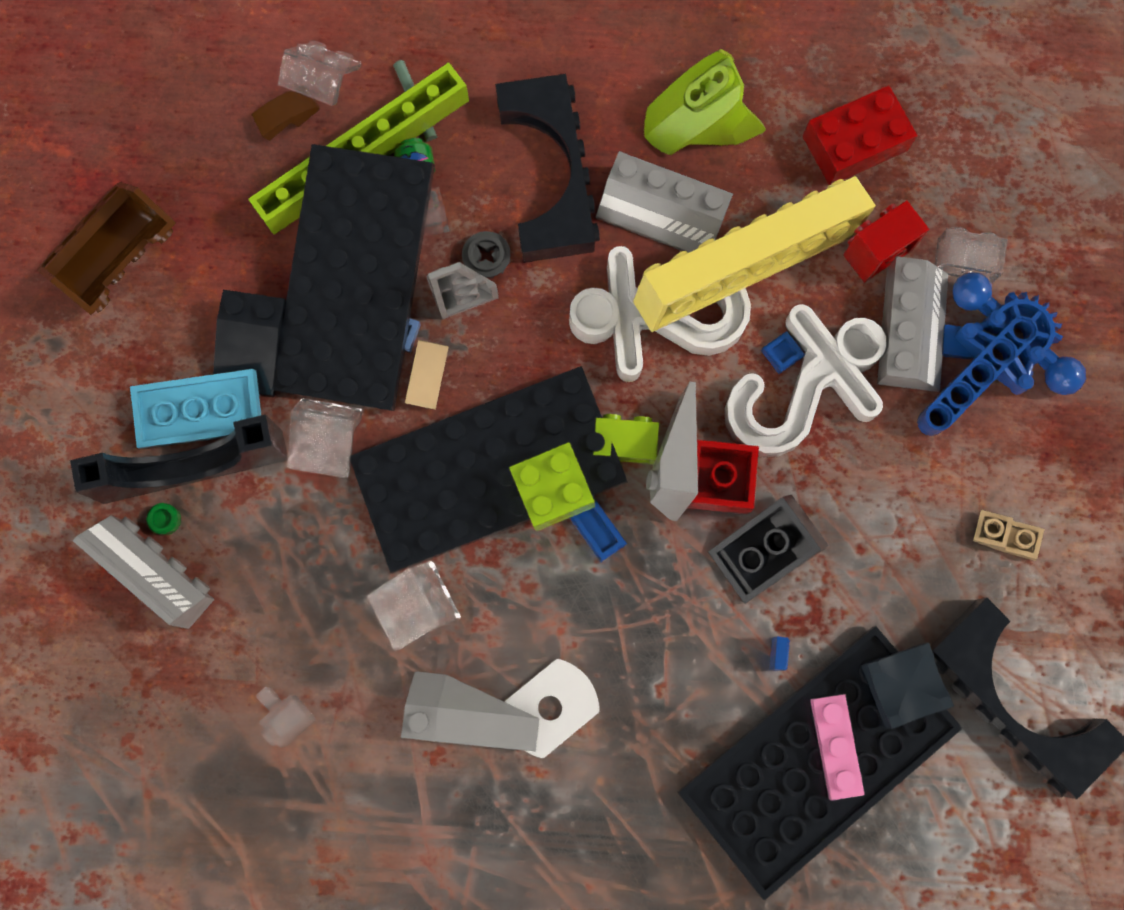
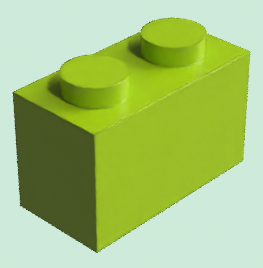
(632, 440)

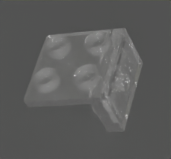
(315, 71)
(322, 437)
(413, 605)

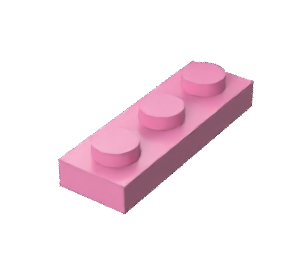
(837, 747)

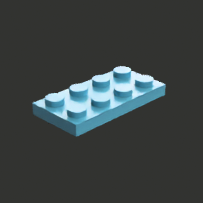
(193, 408)

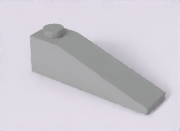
(460, 289)
(675, 471)
(456, 713)

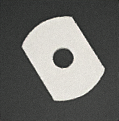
(575, 694)

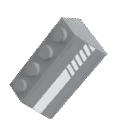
(662, 204)
(913, 324)
(146, 571)

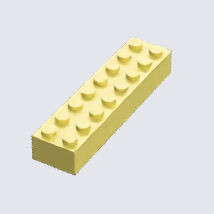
(751, 253)

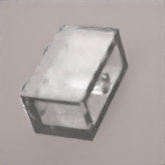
(970, 252)

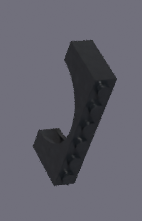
(547, 106)
(115, 478)
(1066, 761)

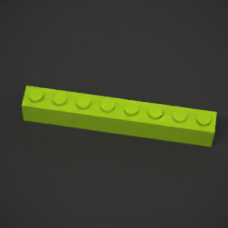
(378, 134)

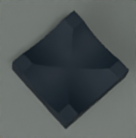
(907, 685)

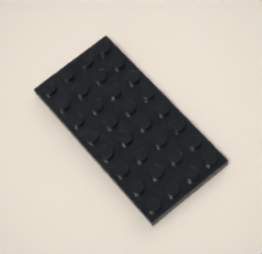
(353, 276)
(454, 476)
(769, 789)

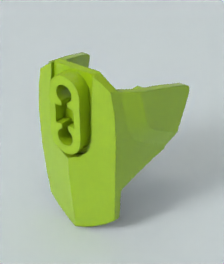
(702, 108)

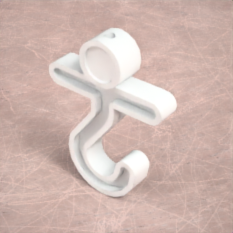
(600, 314)
(826, 363)

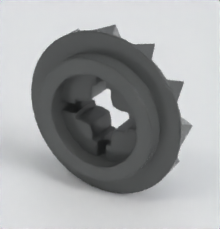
(488, 242)

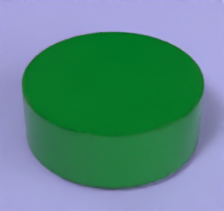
(163, 519)

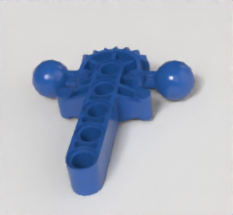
(1062, 374)

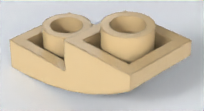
(426, 374)
(1008, 536)

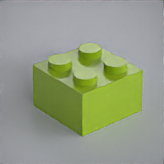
(552, 487)

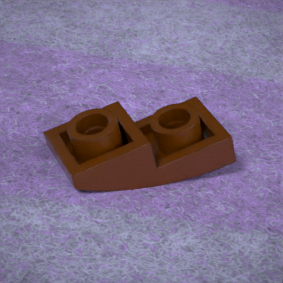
(282, 111)

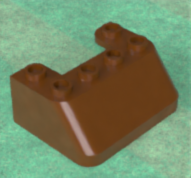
(105, 245)

